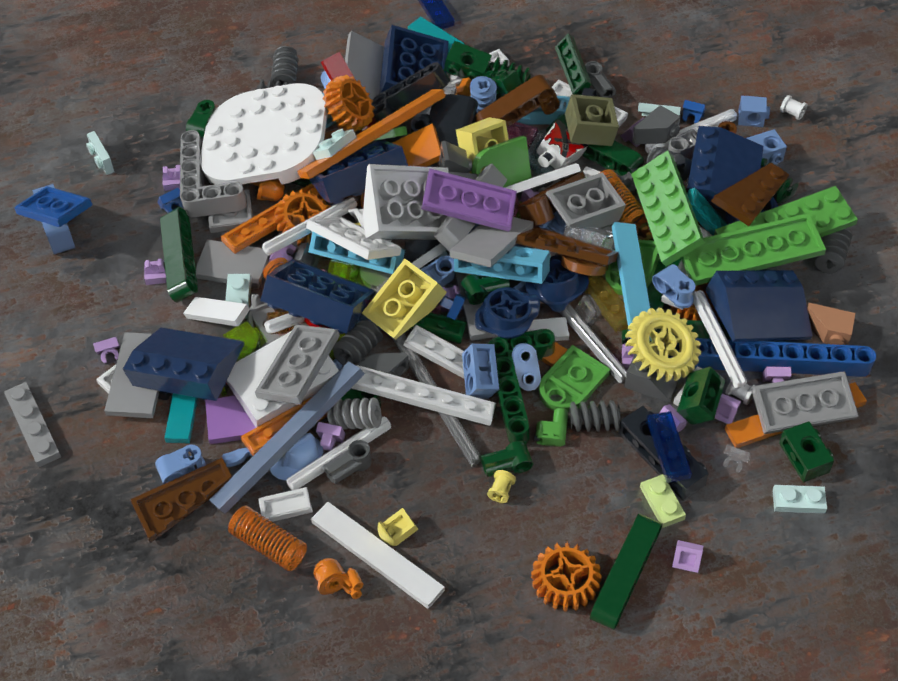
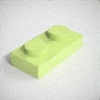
(662, 501)

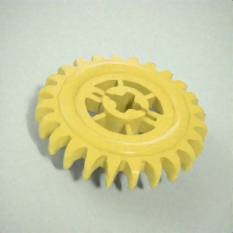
(655, 354)

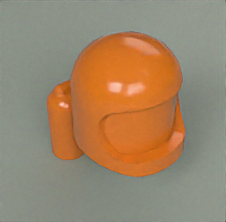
(270, 190)
(333, 578)

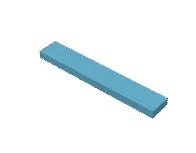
(630, 270)

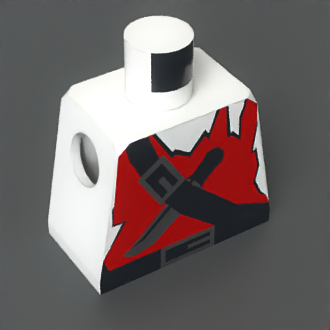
(557, 148)

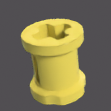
(501, 486)

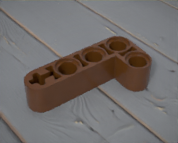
(522, 101)
(539, 207)

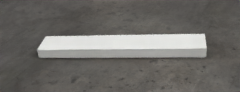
(426, 396)
(378, 555)

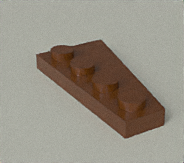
(751, 194)
(566, 245)
(176, 499)

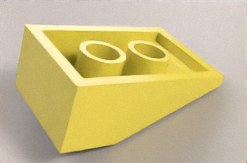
(481, 135)
(404, 300)

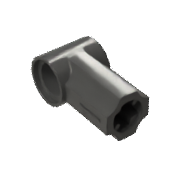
(599, 80)
(348, 463)

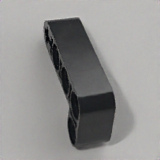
(408, 90)

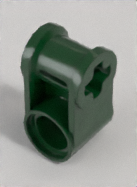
(200, 117)

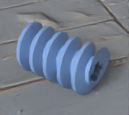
(483, 90)

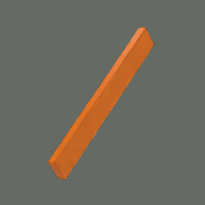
(374, 132)

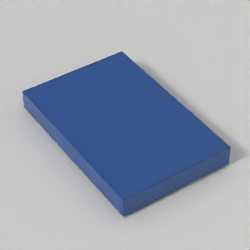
(53, 206)

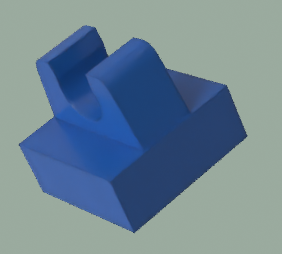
(693, 109)
(169, 199)
(453, 305)

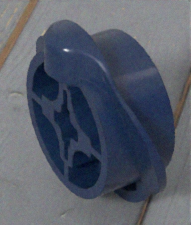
(559, 286)
(507, 312)

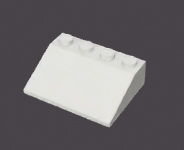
(395, 203)
(249, 373)

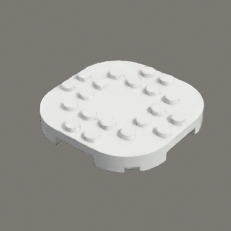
(264, 135)

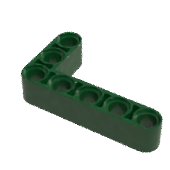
(508, 381)

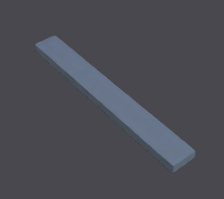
(287, 437)

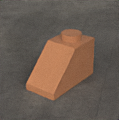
(831, 324)

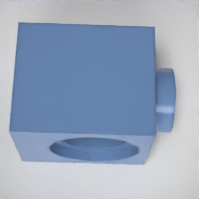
(753, 111)

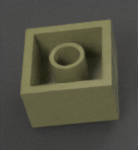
(591, 120)

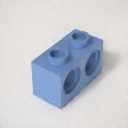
(774, 147)
(480, 370)

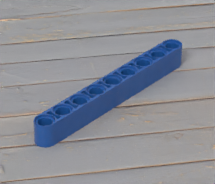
(801, 357)

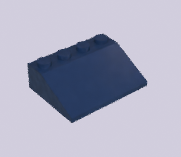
(408, 53)
(721, 161)
(349, 174)
(316, 295)
(760, 305)
(183, 363)

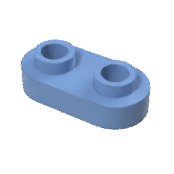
(526, 367)

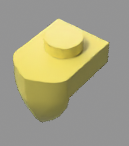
(396, 528)

